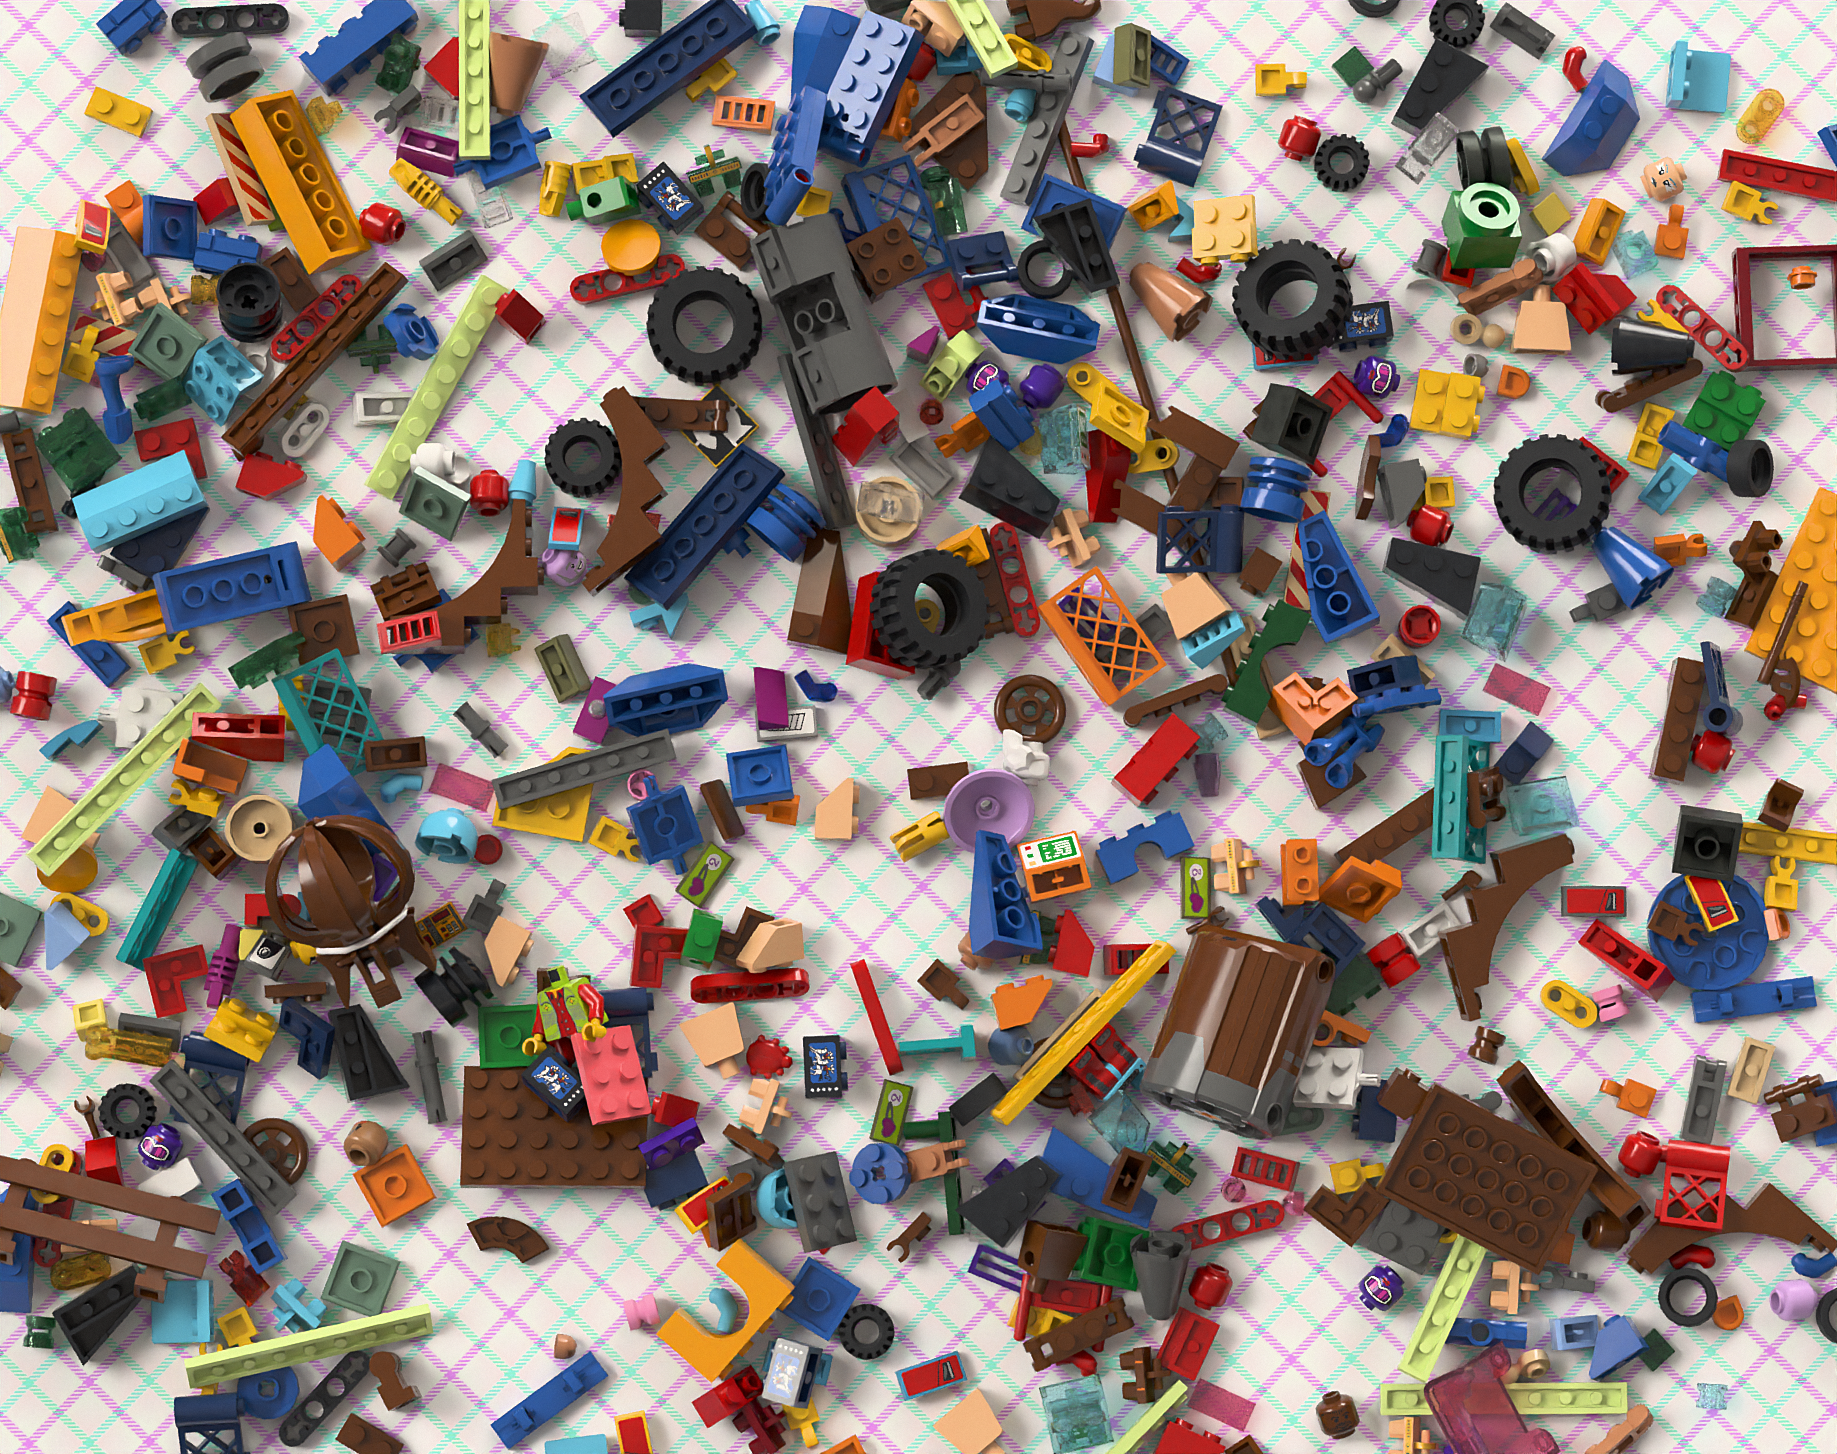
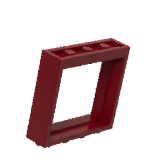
(1742, 301)

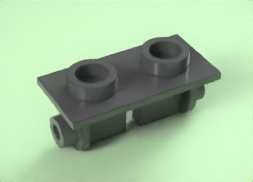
(1522, 30)

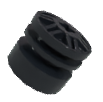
(249, 302)
(454, 986)

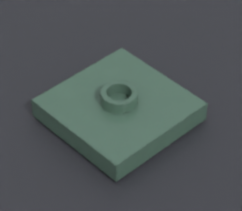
(167, 343)
(434, 503)
(16, 928)
(360, 1279)

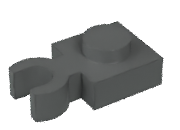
(130, 578)

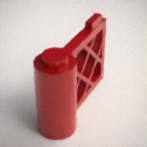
(1693, 1162)

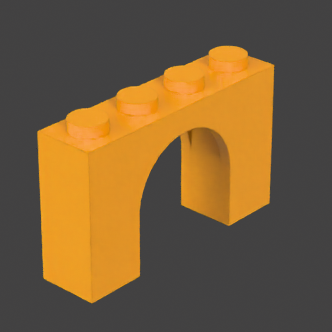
(713, 1352)

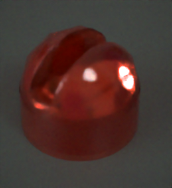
(931, 419)

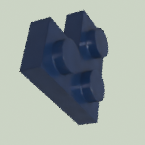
(314, 1034)

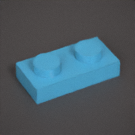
(1477, 725)

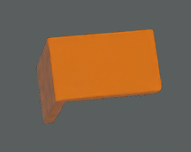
(1309, 712)
(209, 768)

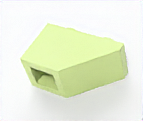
(951, 365)

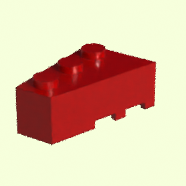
(868, 425)
(864, 647)
(1156, 761)

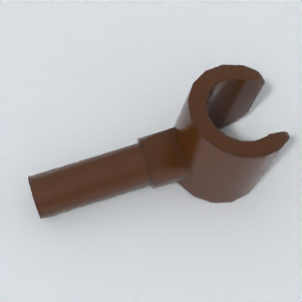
(1345, 264)
(1470, 879)
(1212, 920)
(89, 1117)

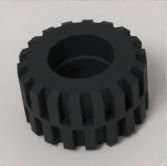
(578, 432)

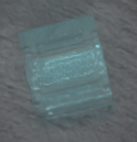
(1630, 266)

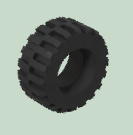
(1275, 269)
(697, 286)
(1541, 455)
(962, 601)

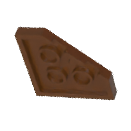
(969, 155)

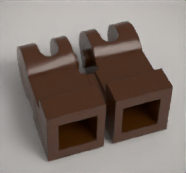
(394, 1389)

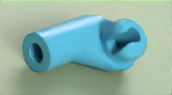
(397, 783)
(727, 1306)

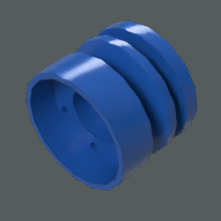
(1276, 484)
(786, 522)

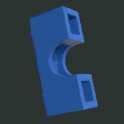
(1167, 834)
(250, 1225)

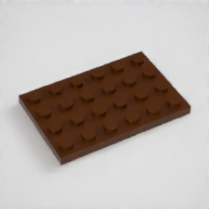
(525, 1144)
(1486, 1178)

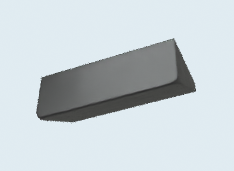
(453, 260)

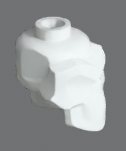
(1552, 256)
(441, 462)
(1024, 758)

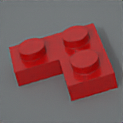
(170, 439)
(650, 948)
(167, 971)

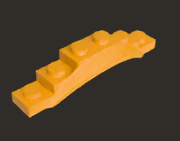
(117, 621)

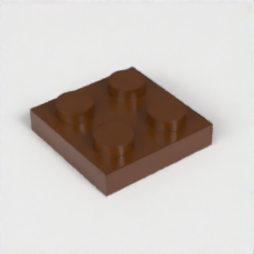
(325, 627)

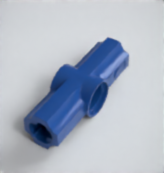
(1695, 449)
(1510, 1332)

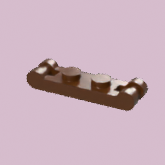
(1640, 389)
(685, 414)
(30, 481)
(989, 574)
(1187, 695)
(1078, 1334)

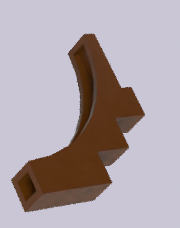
(483, 602)
(1547, 1121)

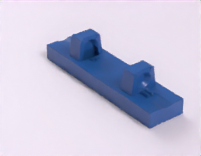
(1753, 999)
(549, 1400)

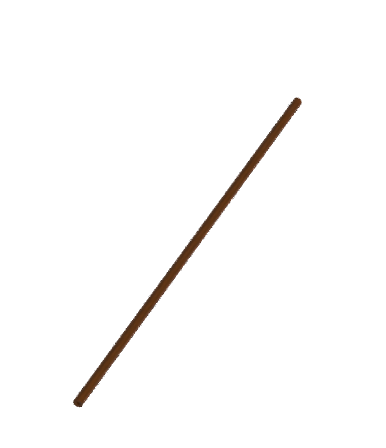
(1140, 379)

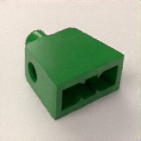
(616, 198)
(701, 940)

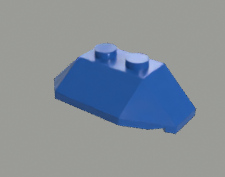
(1596, 125)
(1037, 328)
(666, 699)
(331, 790)
(18, 1280)

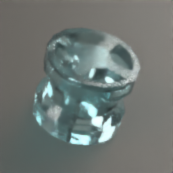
(1210, 731)
(1711, 1396)

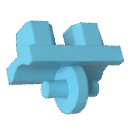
(296, 1313)

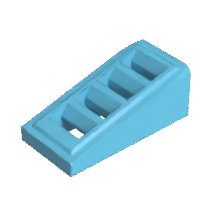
(1213, 639)

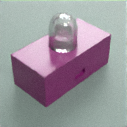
(593, 719)

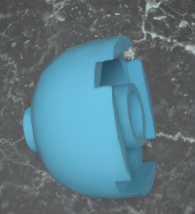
(449, 835)
(775, 1201)

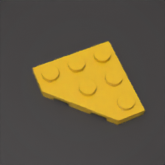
(555, 816)

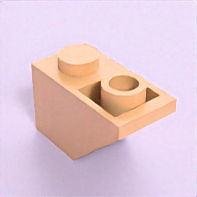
(936, 23)
(835, 813)
(773, 944)
(505, 947)

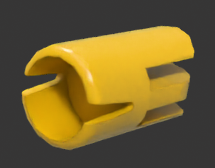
(920, 836)

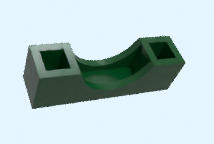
(1282, 628)

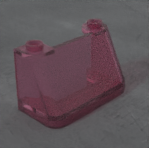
(1479, 1412)

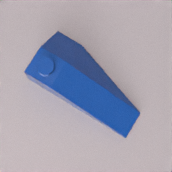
(998, 909)

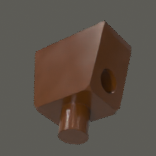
(1316, 784)
(1049, 1252)

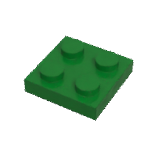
(503, 1034)

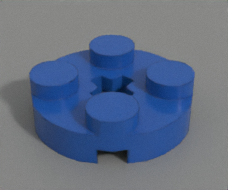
(413, 334)
(864, 1174)
(265, 1406)

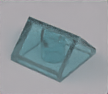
(1541, 806)
(1120, 1123)

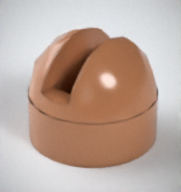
(564, 1346)

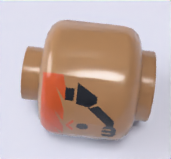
(365, 1143)

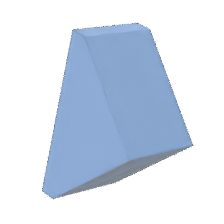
(1104, 71)
(62, 934)
(1573, 1332)

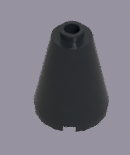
(1647, 346)

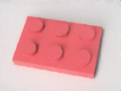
(611, 1076)

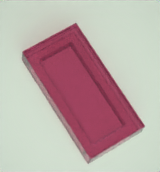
(1516, 689)
(462, 787)
(1221, 1404)

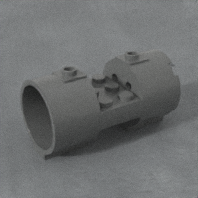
(822, 313)

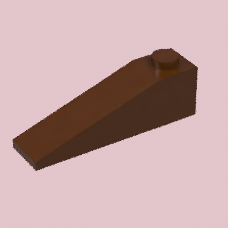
(821, 603)

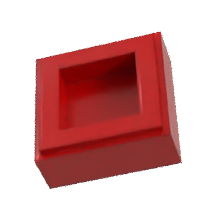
(643, 912)

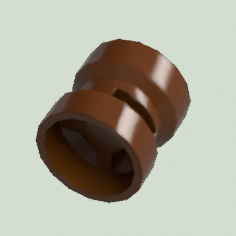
(1486, 1045)

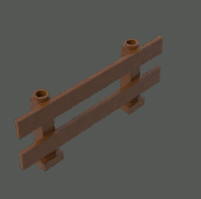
(156, 1255)

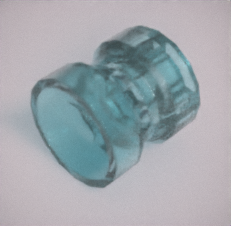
(1716, 597)

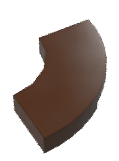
(1367, 477)
(509, 1235)

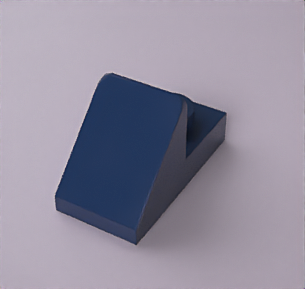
(1523, 753)
(1273, 911)

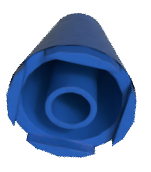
(1630, 566)

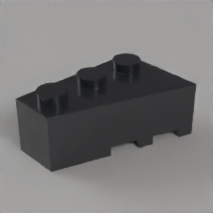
(1438, 84)
(1080, 246)
(1009, 490)
(1434, 572)
(362, 1057)
(1011, 1201)
(98, 1312)

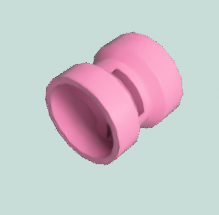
(636, 782)
(1608, 996)
(641, 1312)

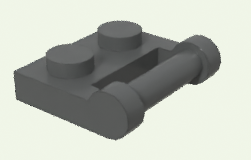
(343, 696)

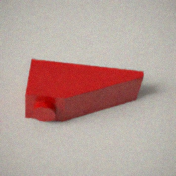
(1107, 462)
(244, 735)
(1627, 960)

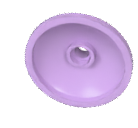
(1008, 814)

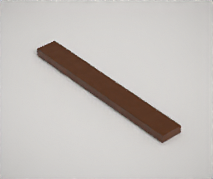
(314, 359)

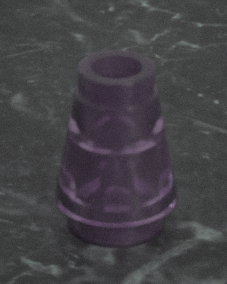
(1208, 773)

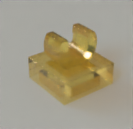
(322, 115)
(499, 640)

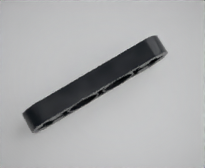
(230, 16)
(327, 1400)

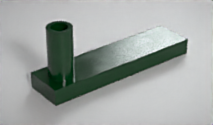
(945, 1129)

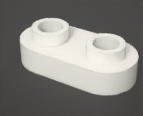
(305, 431)

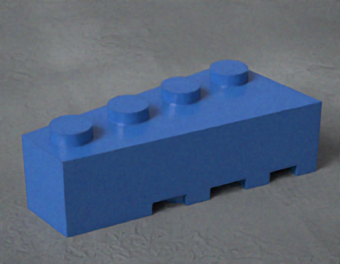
(357, 44)
(1086, 1179)

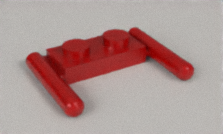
(1337, 394)
(1062, 1296)

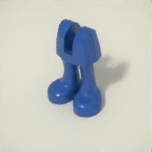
(117, 417)
(1341, 769)

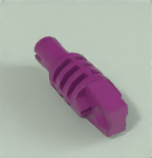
(223, 967)

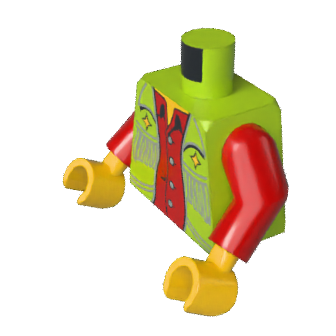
(566, 1010)

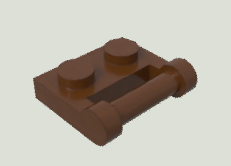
(727, 238)
(1485, 786)
(724, 1215)

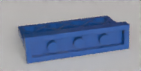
(867, 218)

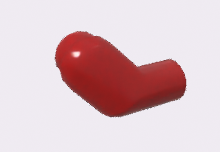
(1572, 67)
(1090, 150)
(1199, 274)
(1776, 706)
(564, 1047)
(1693, 1253)
(1083, 1361)

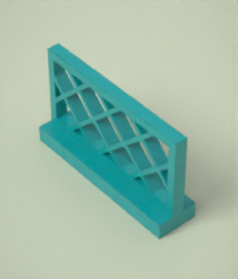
(304, 723)
(1450, 805)
(157, 909)
(964, 1044)

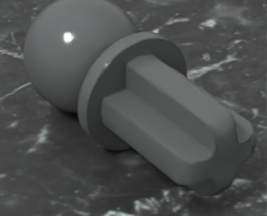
(1366, 90)
(937, 679)

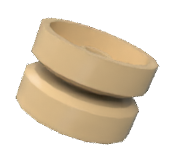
(883, 531)
(246, 818)

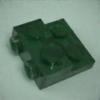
(77, 449)
(269, 659)
(1355, 980)

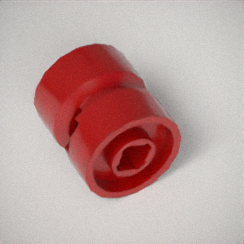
(1419, 626)
(33, 696)
(1393, 960)

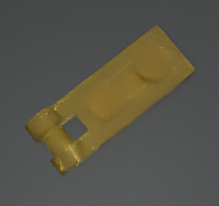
(127, 1046)

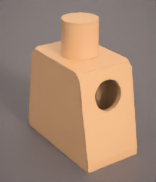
(1541, 325)
(1193, 603)
(48, 813)
(716, 1038)
(971, 1426)

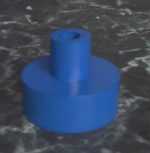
(737, 543)

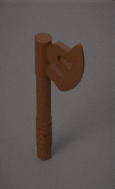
(1772, 662)

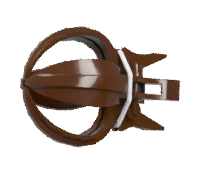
(339, 893)

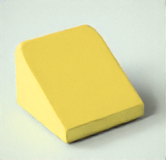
(1550, 214)
(248, 939)
(89, 1014)

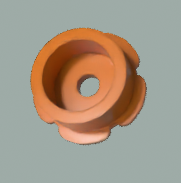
(1802, 278)

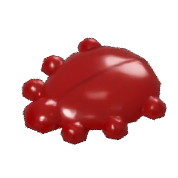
(767, 1057)

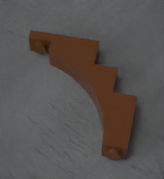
(631, 533)
(1470, 945)
(1765, 1214)

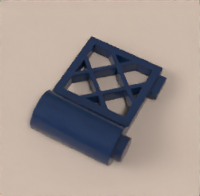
(1173, 159)
(1223, 539)
(1719, 714)
(632, 1007)
(213, 1057)
(208, 1414)

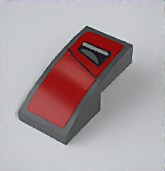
(1593, 901)

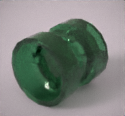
(39, 1339)

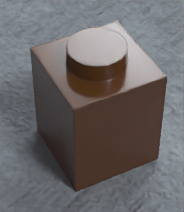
(1258, 573)

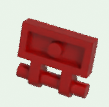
(950, 306)

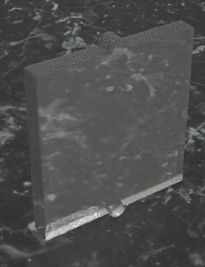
(568, 44)

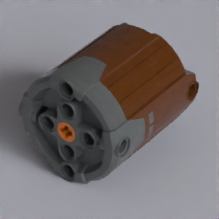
(1238, 1030)

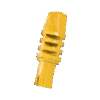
(424, 190)

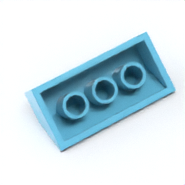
(139, 502)

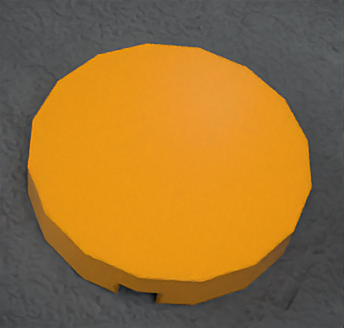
(631, 247)
(74, 873)

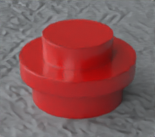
(488, 849)

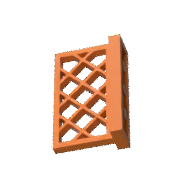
(1081, 654)

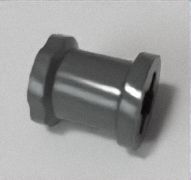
(1429, 258)
(396, 547)

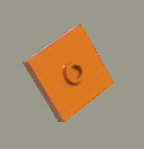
(394, 1185)

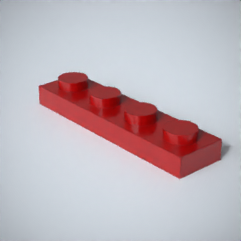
(1778, 175)

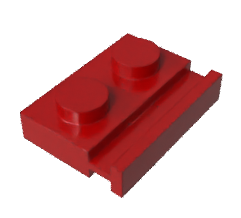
(1585, 298)
(1187, 1343)

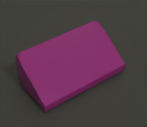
(428, 151)
(923, 347)
(770, 698)

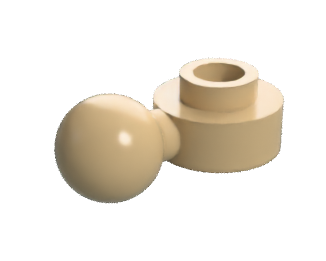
(1491, 335)
(1530, 1364)

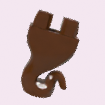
(1049, 15)

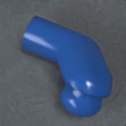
(1813, 1268)

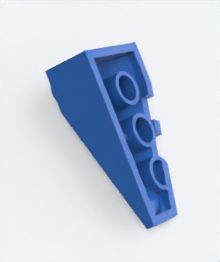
(820, 46)
(1335, 590)

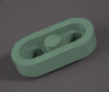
(1296, 1124)

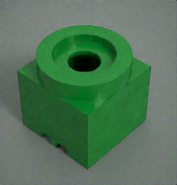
(1482, 227)

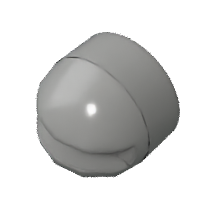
(1475, 365)

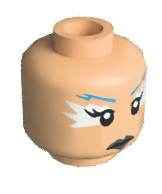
(1663, 179)

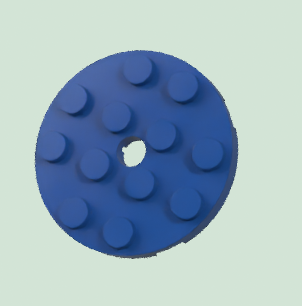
(1716, 960)

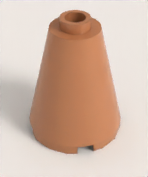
(513, 70)
(1169, 299)

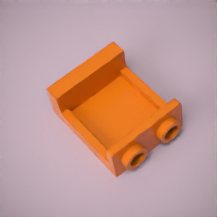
(1299, 872)

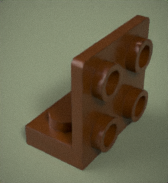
(885, 259)

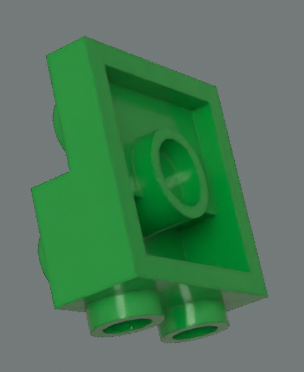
(1724, 410)
(1107, 1253)

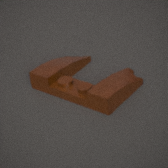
(1211, 455)

